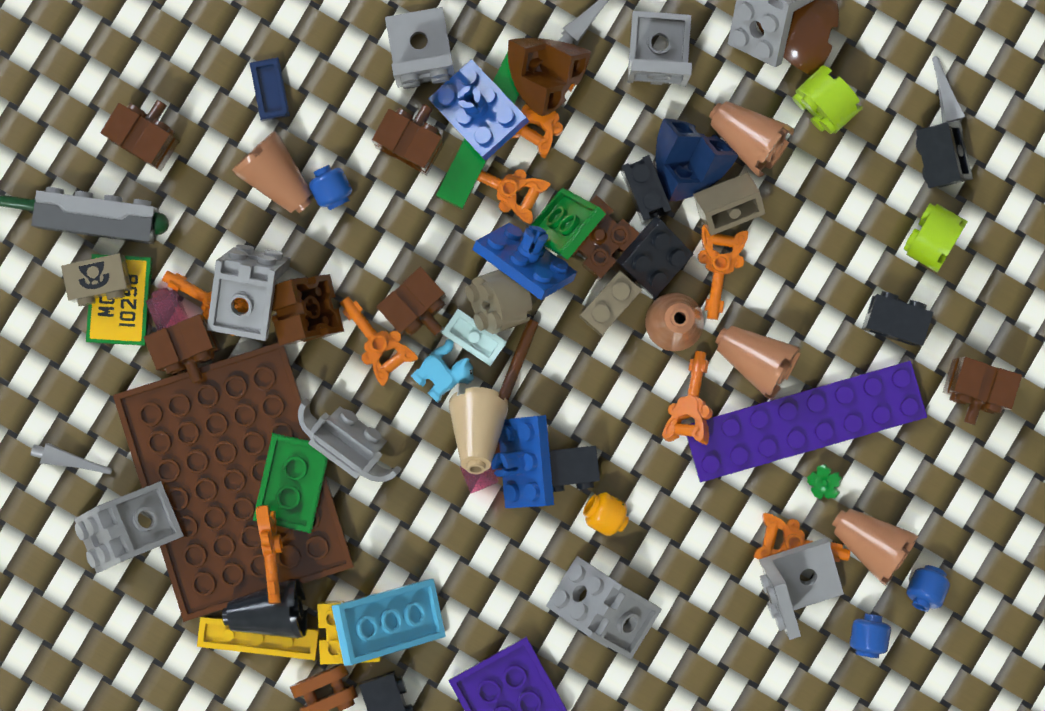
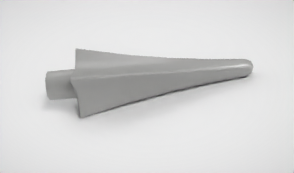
(577, 28)
(949, 105)
(55, 456)

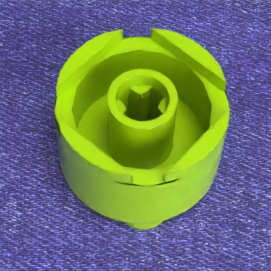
(827, 100)
(936, 237)

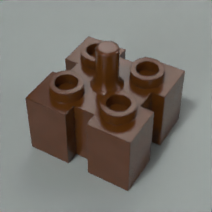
(142, 133)
(409, 139)
(605, 241)
(414, 304)
(305, 310)
(183, 346)
(981, 387)

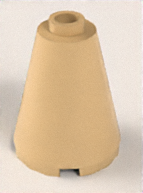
(477, 426)

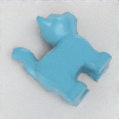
(440, 374)

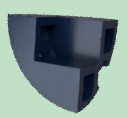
(689, 159)

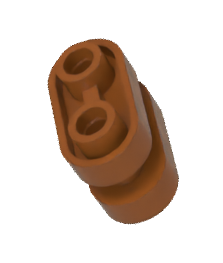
(340, 698)

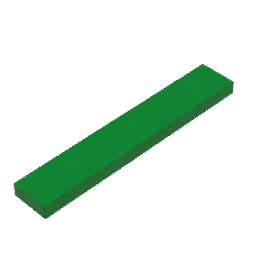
(467, 162)

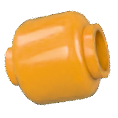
(606, 514)

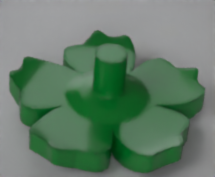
(824, 483)

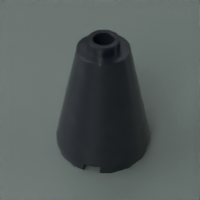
(256, 616)

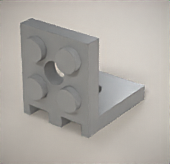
(775, 21)
(419, 65)
(657, 66)
(246, 276)
(113, 528)
(788, 592)
(603, 608)

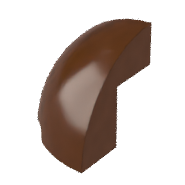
(809, 35)
(545, 71)

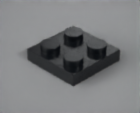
(655, 257)

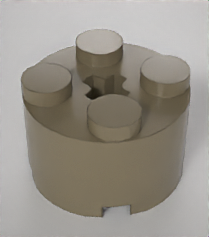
(498, 302)

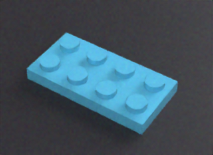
(388, 621)

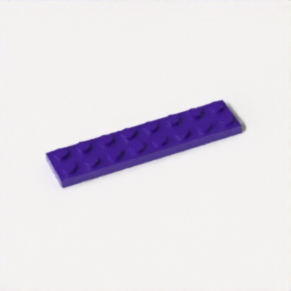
(808, 421)

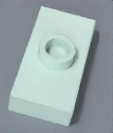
(481, 344)

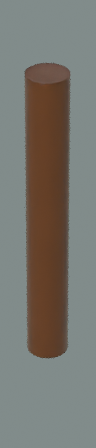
(518, 359)

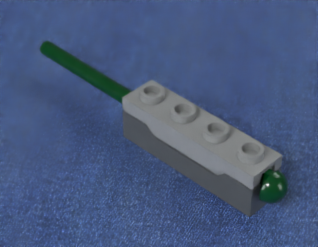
(92, 216)

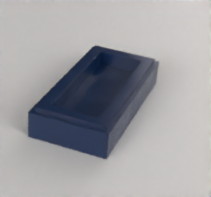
(269, 89)

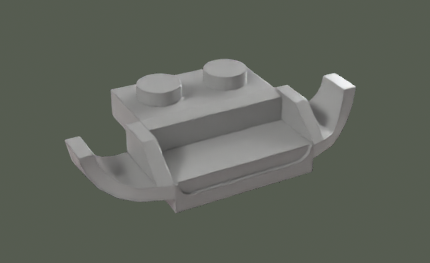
(346, 442)

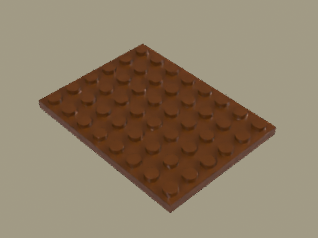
(211, 455)

